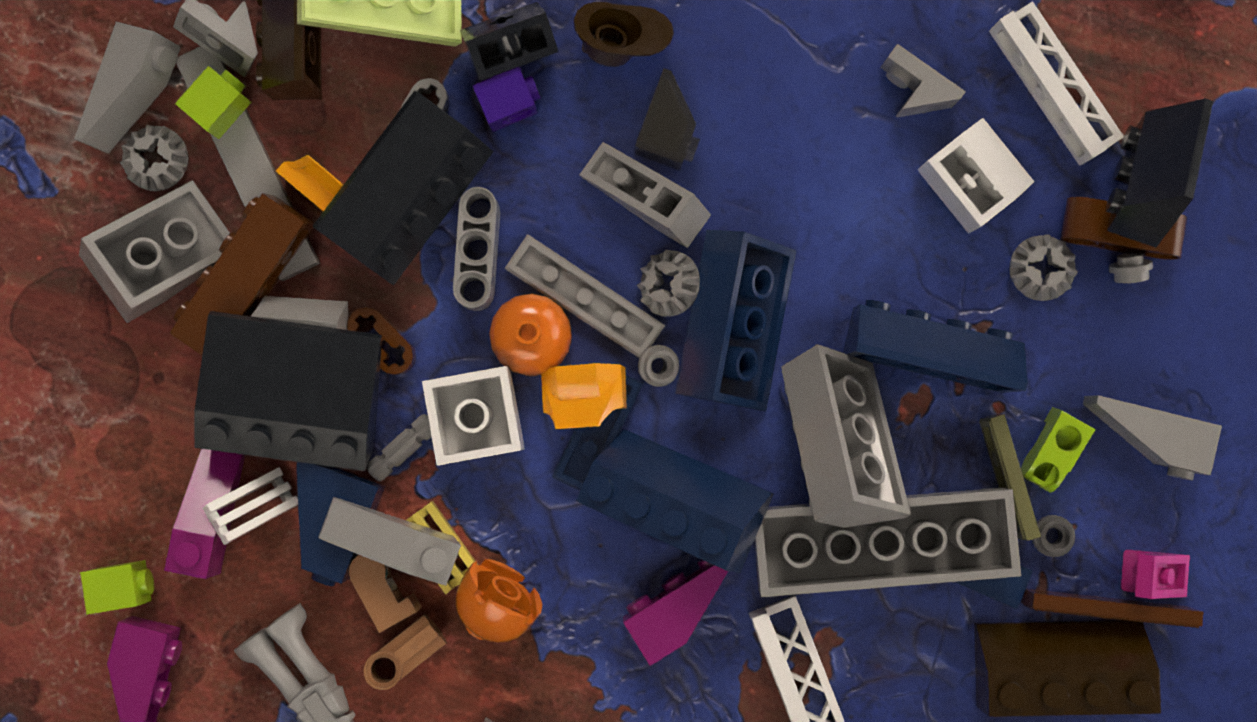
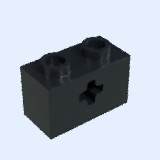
(509, 40)

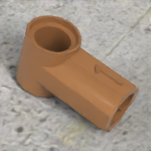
(406, 651)

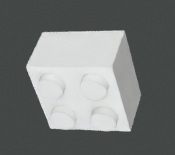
(473, 415)

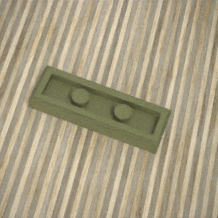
(1008, 472)

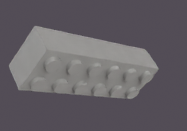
(942, 541)

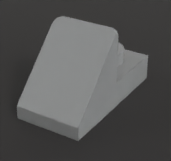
(227, 41)
(929, 87)

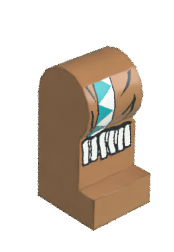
(380, 593)

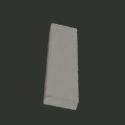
(584, 296)

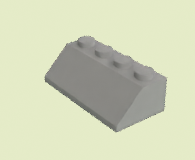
(843, 439)

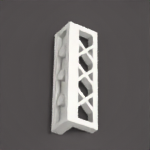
(1049, 88)
(779, 667)

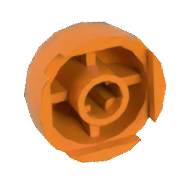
(530, 334)
(495, 602)

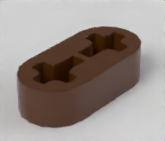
(389, 335)

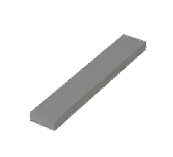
(246, 157)

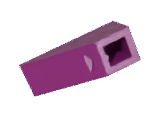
(670, 617)
(141, 666)

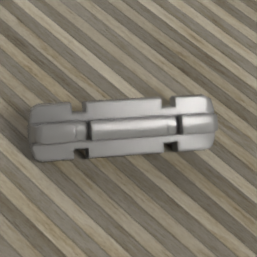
(400, 449)

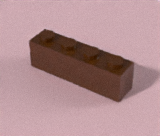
(246, 269)

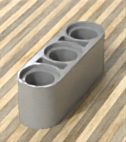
(474, 229)

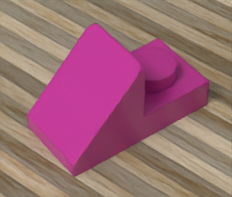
(1155, 574)

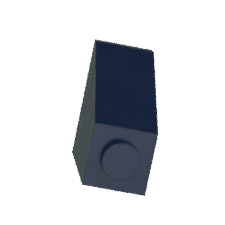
(315, 492)

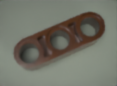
(1087, 225)

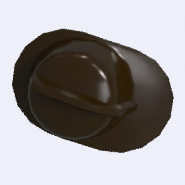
(619, 32)

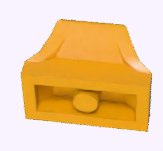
(311, 180)
(583, 393)

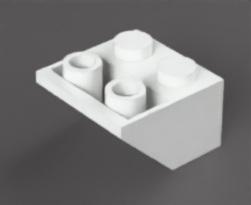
(976, 176)

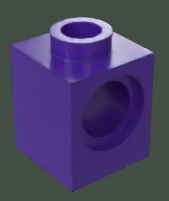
(507, 98)

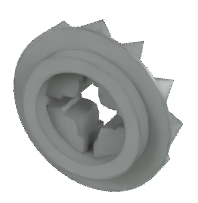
(160, 175)
(1029, 279)
(684, 285)

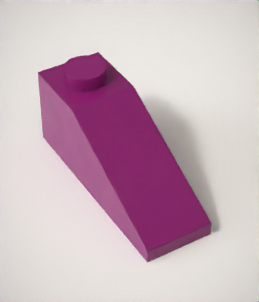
(194, 543)

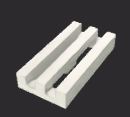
(280, 489)

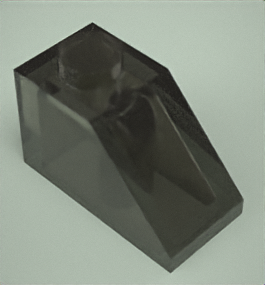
(668, 126)

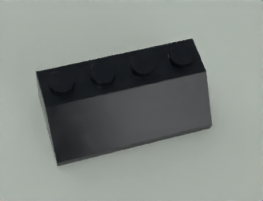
(403, 188)

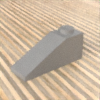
(126, 84)
(646, 194)
(1162, 437)
(390, 541)

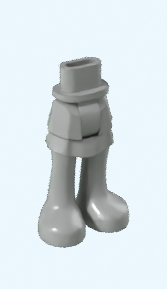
(321, 697)

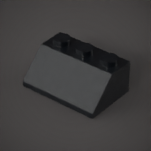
(1158, 171)

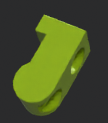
(1056, 450)

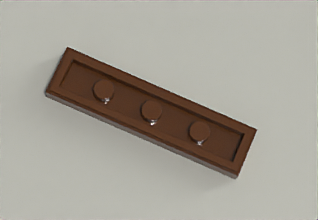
(1112, 608)

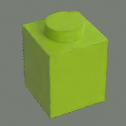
(214, 101)
(117, 587)

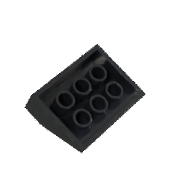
(288, 391)

